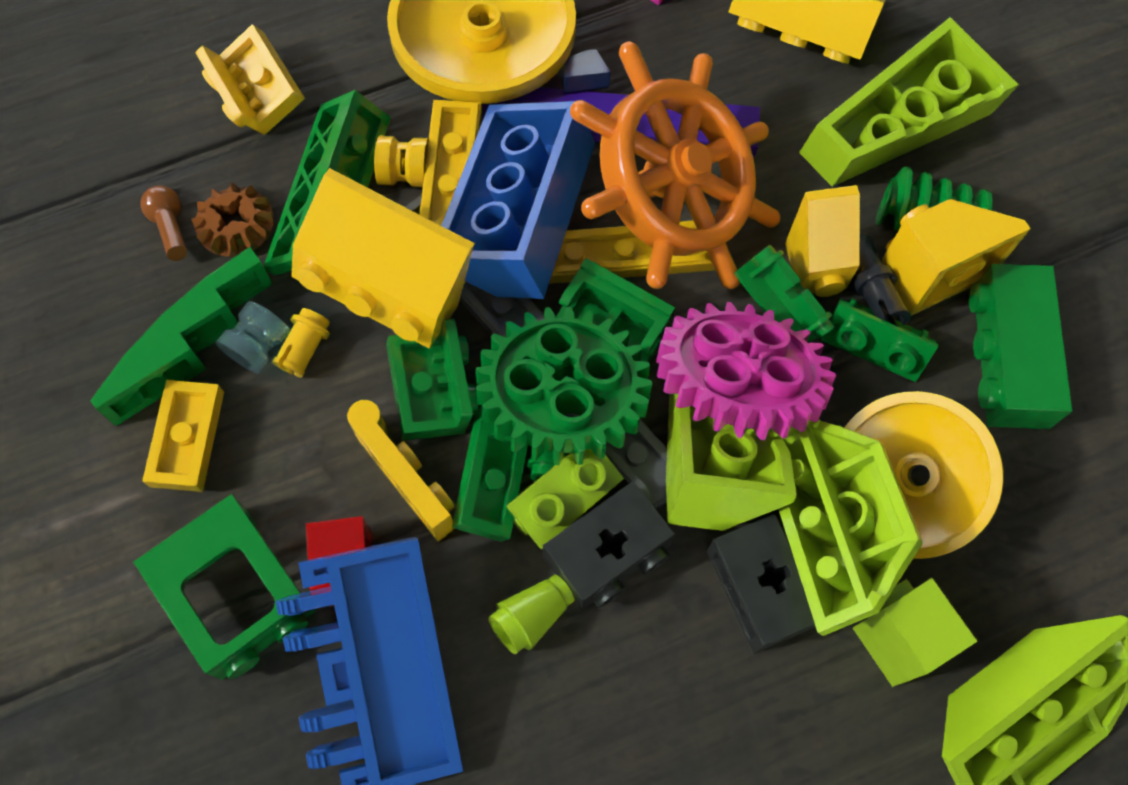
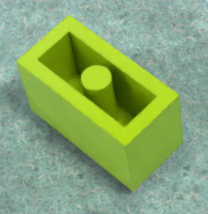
(914, 632)

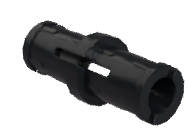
(877, 284)

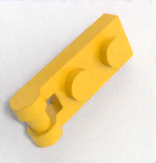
(400, 467)

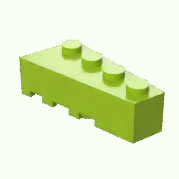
(914, 101)

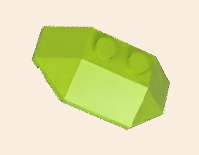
(846, 524)
(1038, 705)

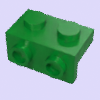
(432, 384)

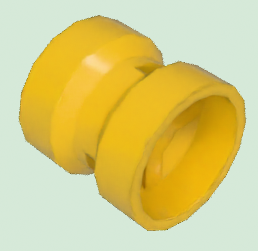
(400, 161)

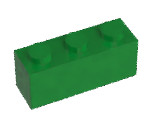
(1020, 347)

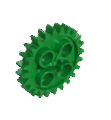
(563, 385)

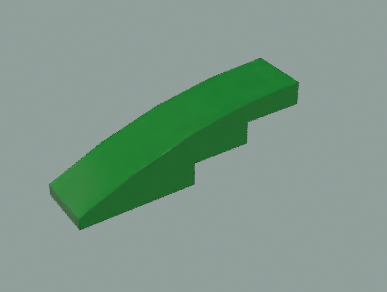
(175, 338)

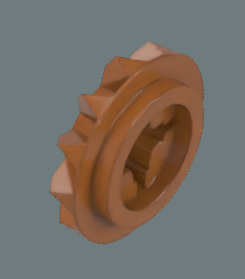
(237, 236)

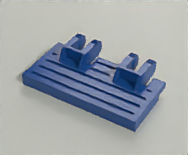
(385, 667)

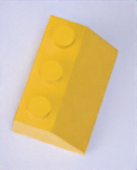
(834, 24)
(380, 259)

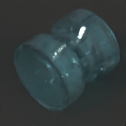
(253, 337)

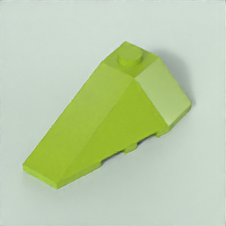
(722, 478)

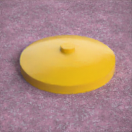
(481, 46)

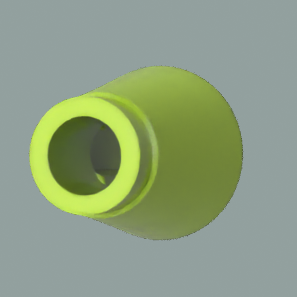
(530, 613)

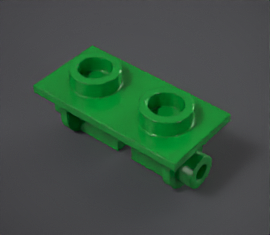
(778, 289)
(880, 342)

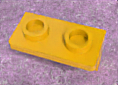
(251, 81)

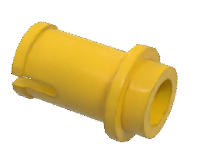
(301, 342)

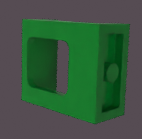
(192, 550)

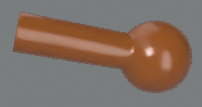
(162, 207)

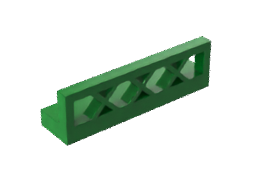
(341, 145)

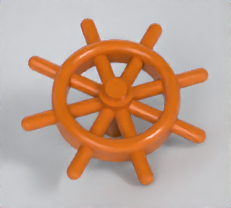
(676, 167)

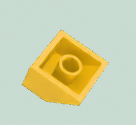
(948, 250)

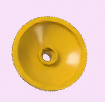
(957, 452)

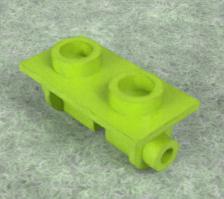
(562, 496)

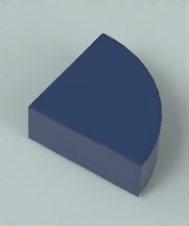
(585, 72)

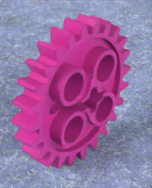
(745, 370)

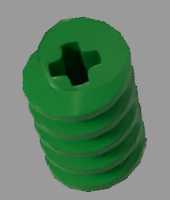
(904, 195)

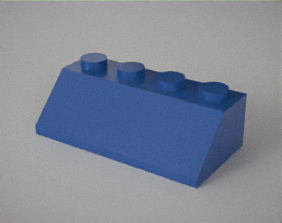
(519, 195)

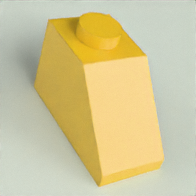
(826, 240)

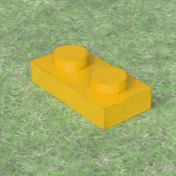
(183, 436)

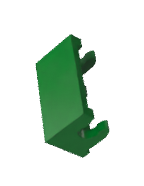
(621, 301)

